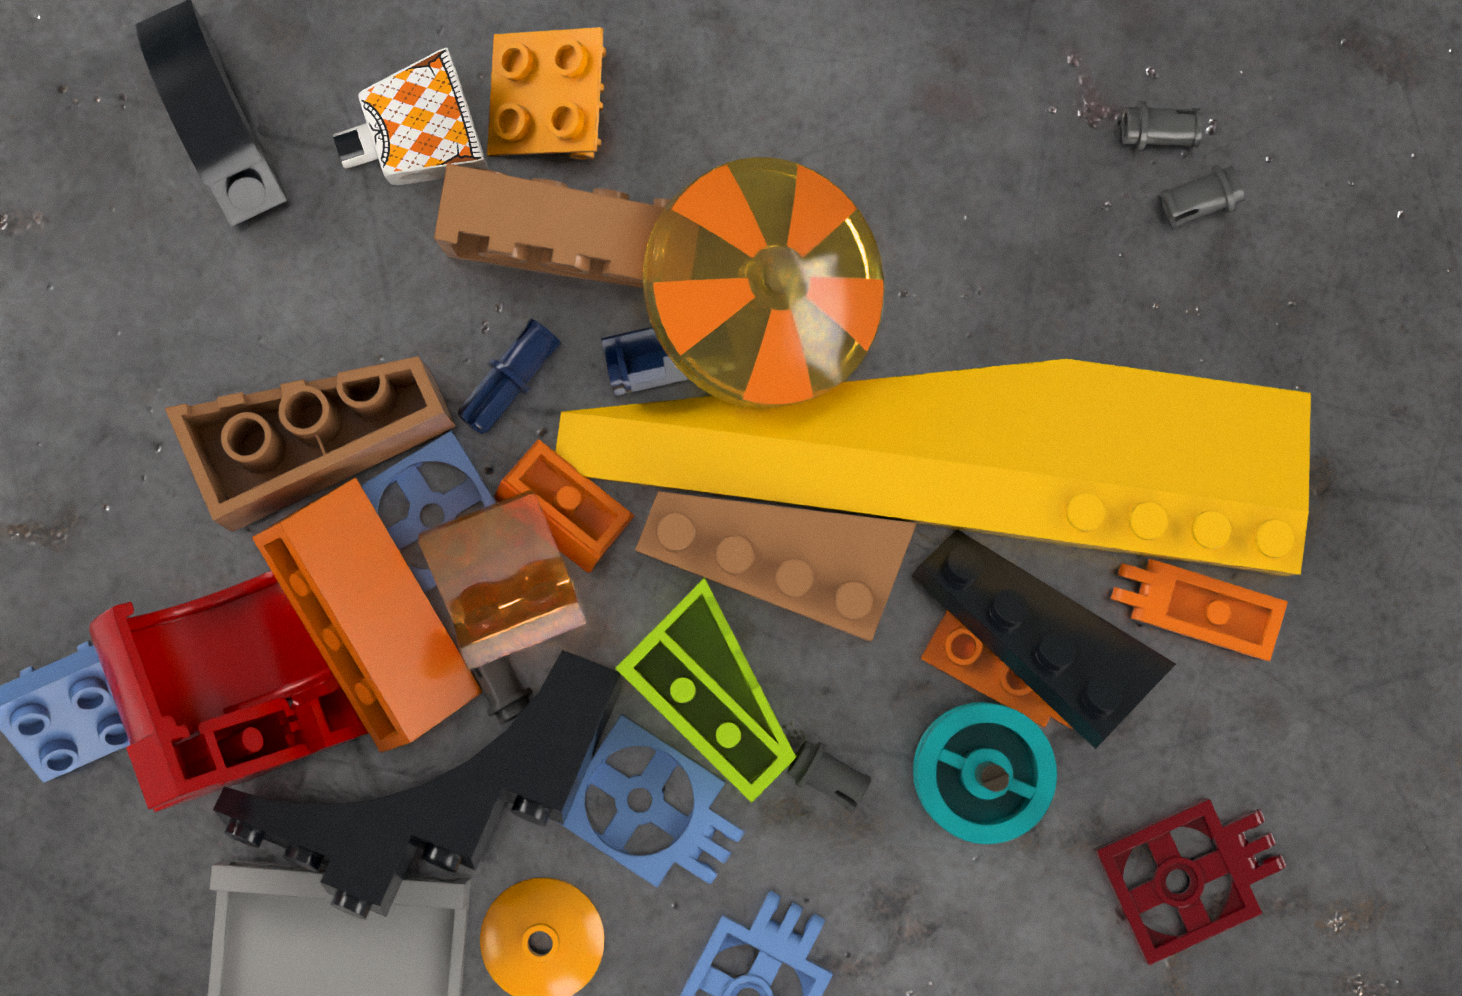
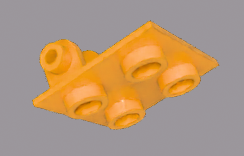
(546, 93)

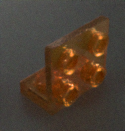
(501, 579)

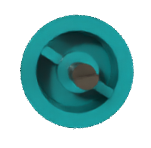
(984, 772)

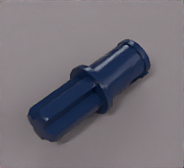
(508, 376)

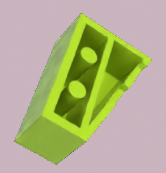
(709, 692)

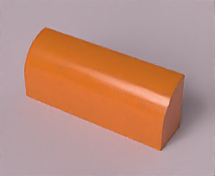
(368, 616)

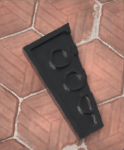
(1049, 641)

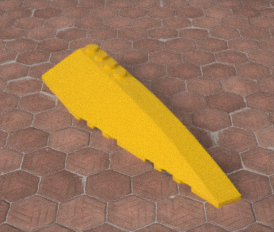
(997, 451)

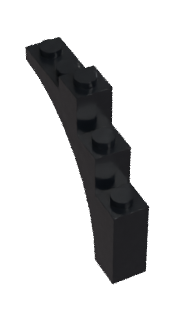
(451, 817)

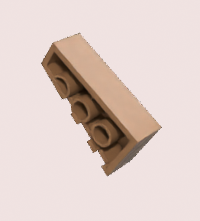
(544, 226)
(297, 439)
(793, 558)

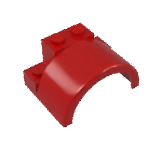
(211, 690)

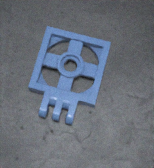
(406, 473)
(690, 833)
(776, 945)

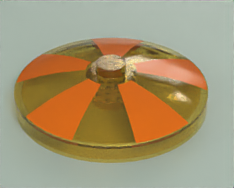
(763, 283)

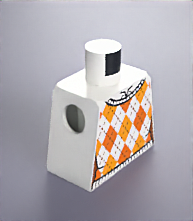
(414, 124)

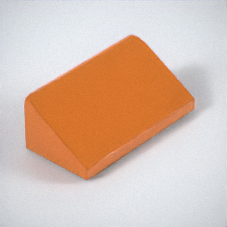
(577, 510)

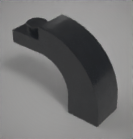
(207, 112)

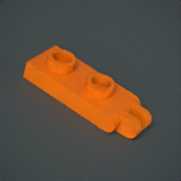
(1203, 608)
(968, 660)

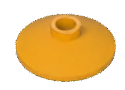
(547, 907)

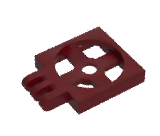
(1232, 856)

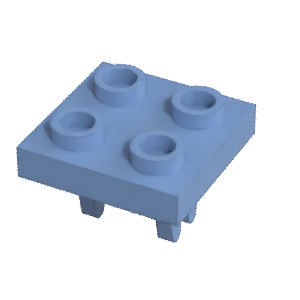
(62, 714)

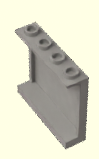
(287, 940)

